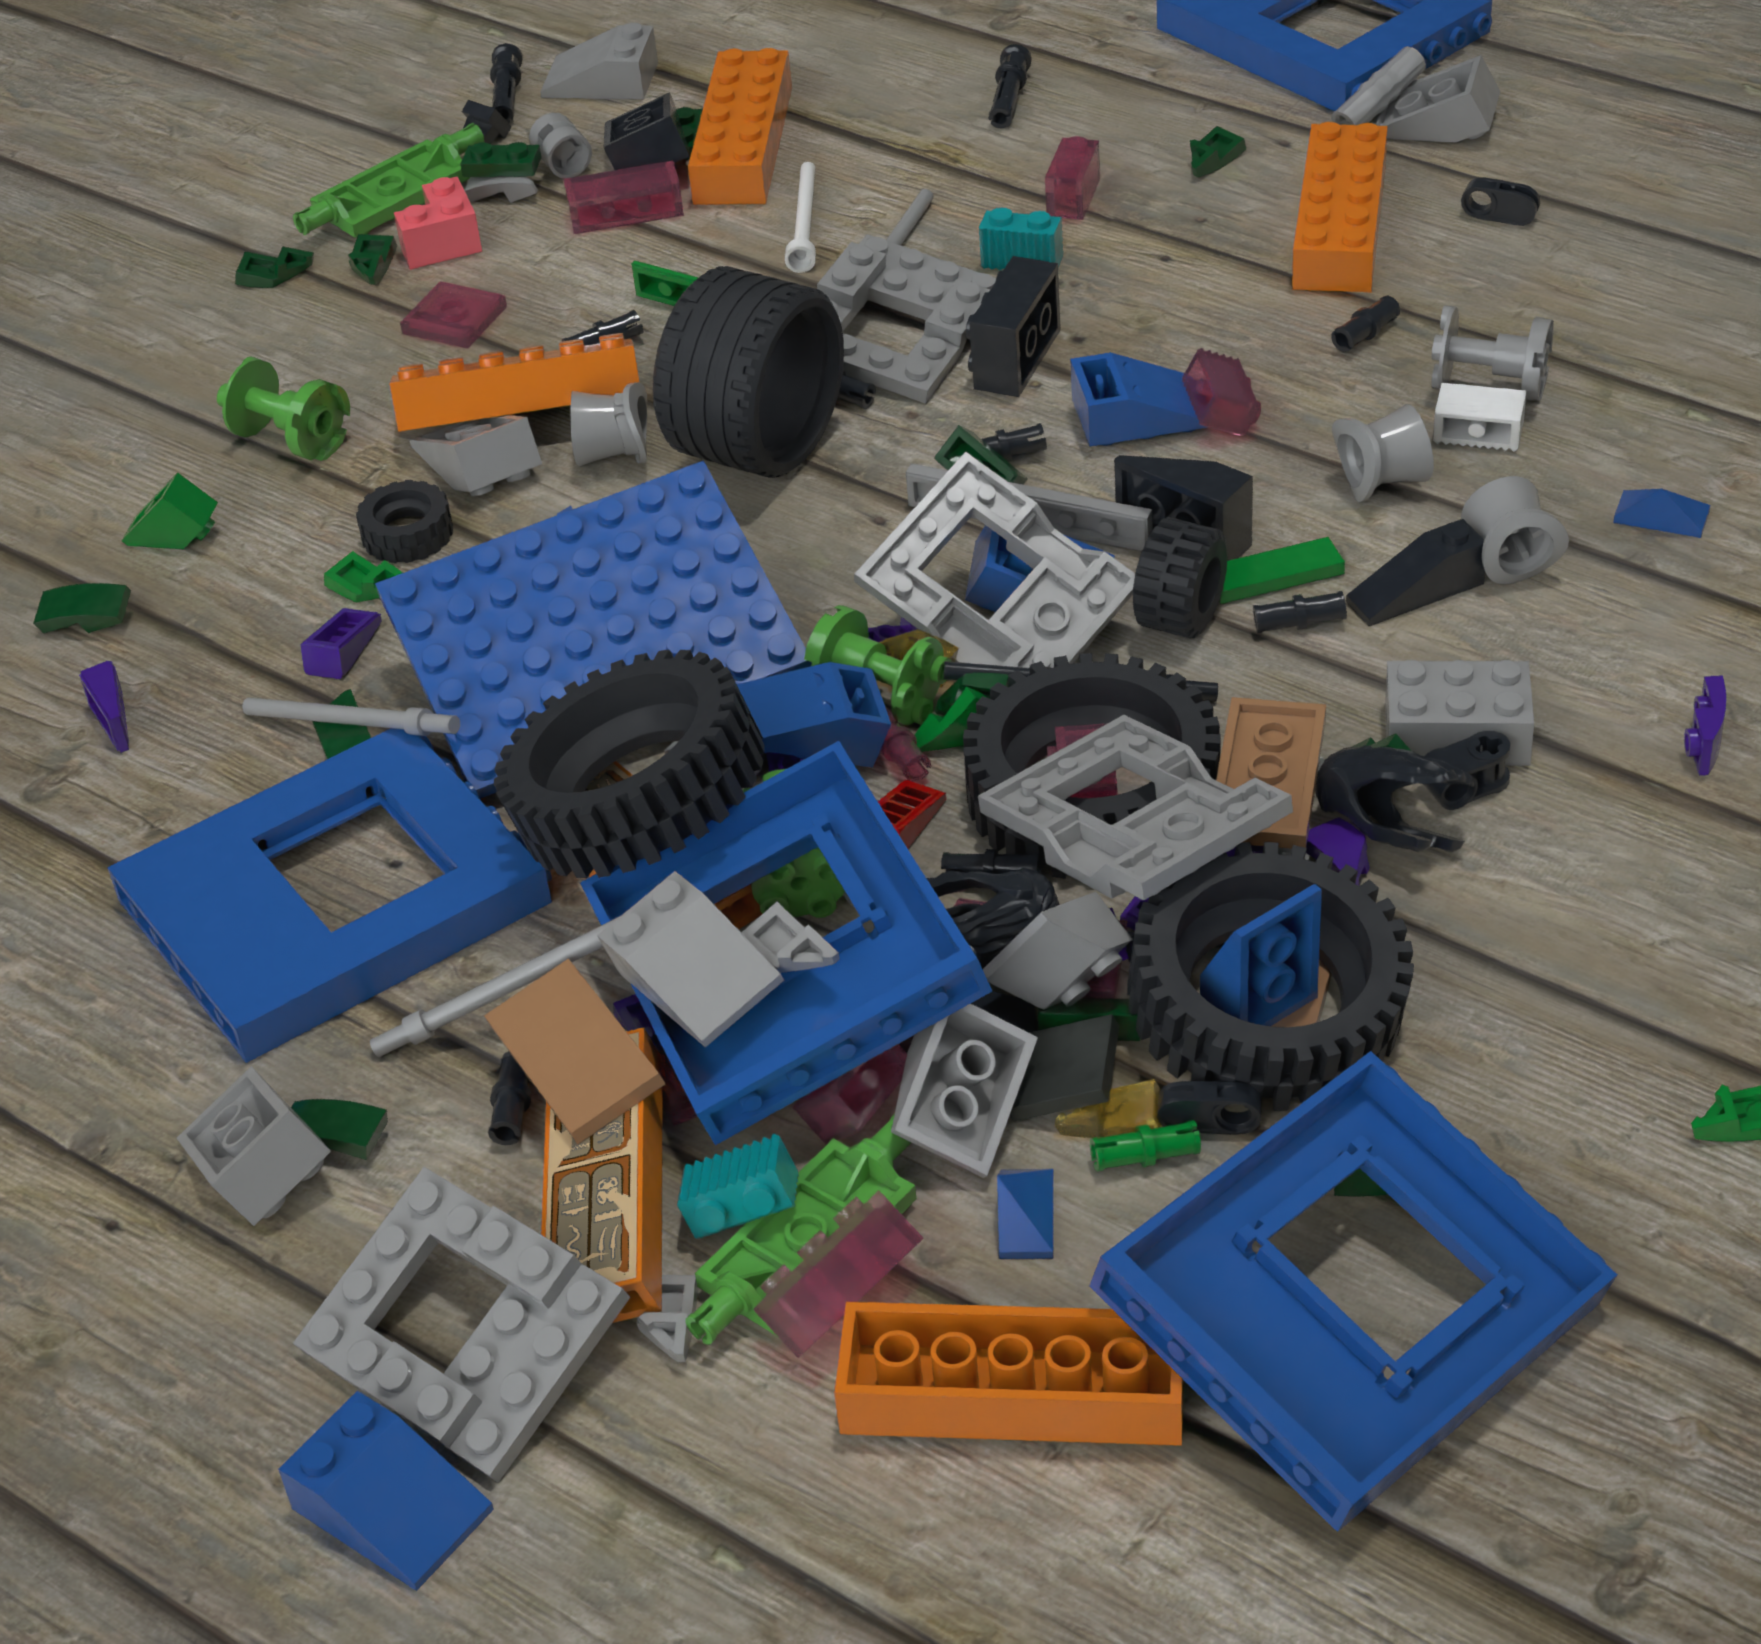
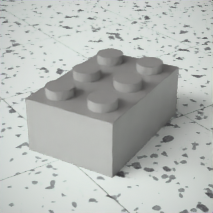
(1452, 700)

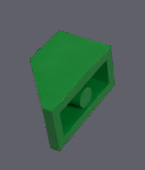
(172, 517)

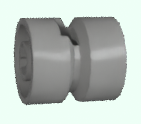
(561, 145)

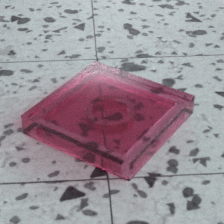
(453, 314)

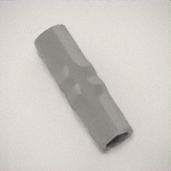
(1381, 88)

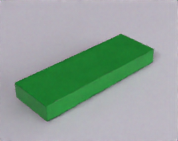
(1281, 569)

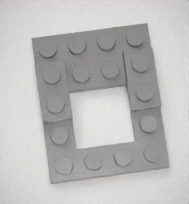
(916, 286)
(1046, 617)
(1151, 847)
(514, 1358)

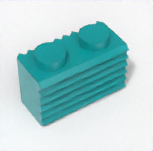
(1019, 235)
(737, 1187)

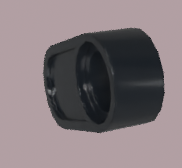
(1509, 203)
(1205, 1105)

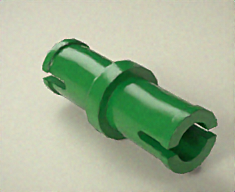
(1145, 1145)

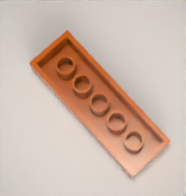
(740, 127)
(1340, 208)
(510, 384)
(1003, 1375)

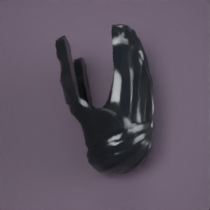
(1362, 784)
(997, 922)

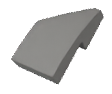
(513, 187)
(788, 943)
(668, 1327)

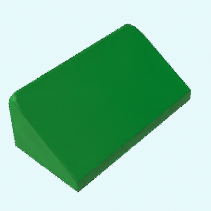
(659, 283)

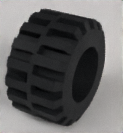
(1180, 577)

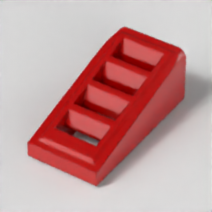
(923, 798)

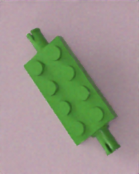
(389, 186)
(767, 1243)

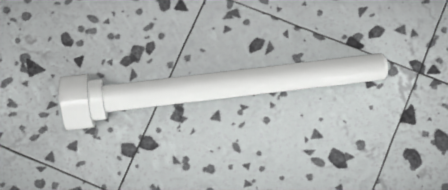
(800, 252)

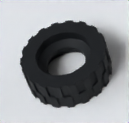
(407, 541)

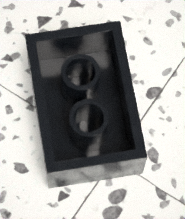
(1014, 326)

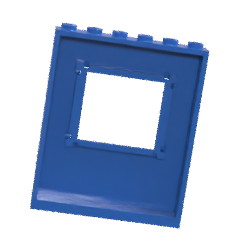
(1254, 40)
(258, 949)
(824, 1017)
(1283, 1354)

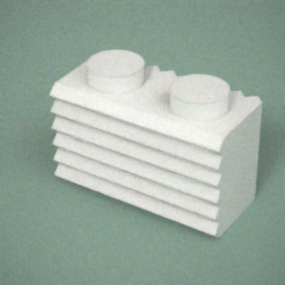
(1479, 416)

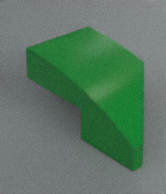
(356, 577)
(948, 731)
(1731, 1117)

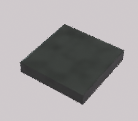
(1068, 1068)

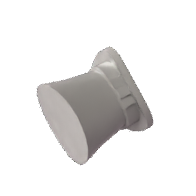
(609, 424)
(1384, 450)
(1515, 530)

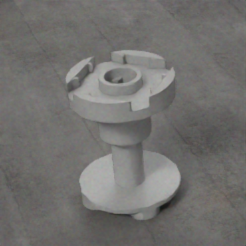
(1508, 355)

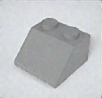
(1060, 953)

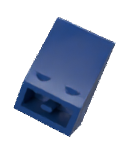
(1129, 399)
(817, 707)

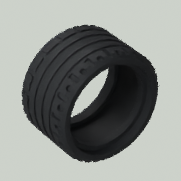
(748, 371)

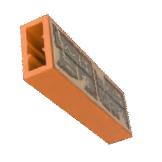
(608, 1195)

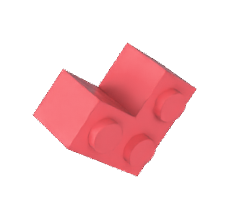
(441, 227)

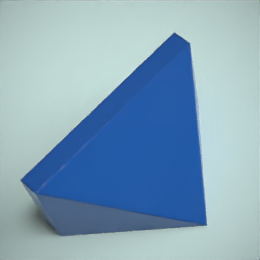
(1662, 512)
(1026, 1213)

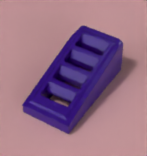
(338, 643)
(106, 701)

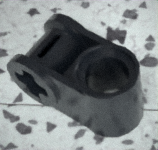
(1478, 764)

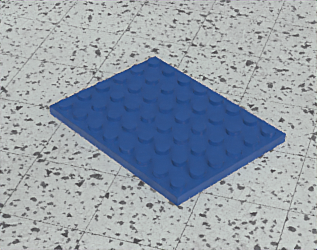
(577, 592)

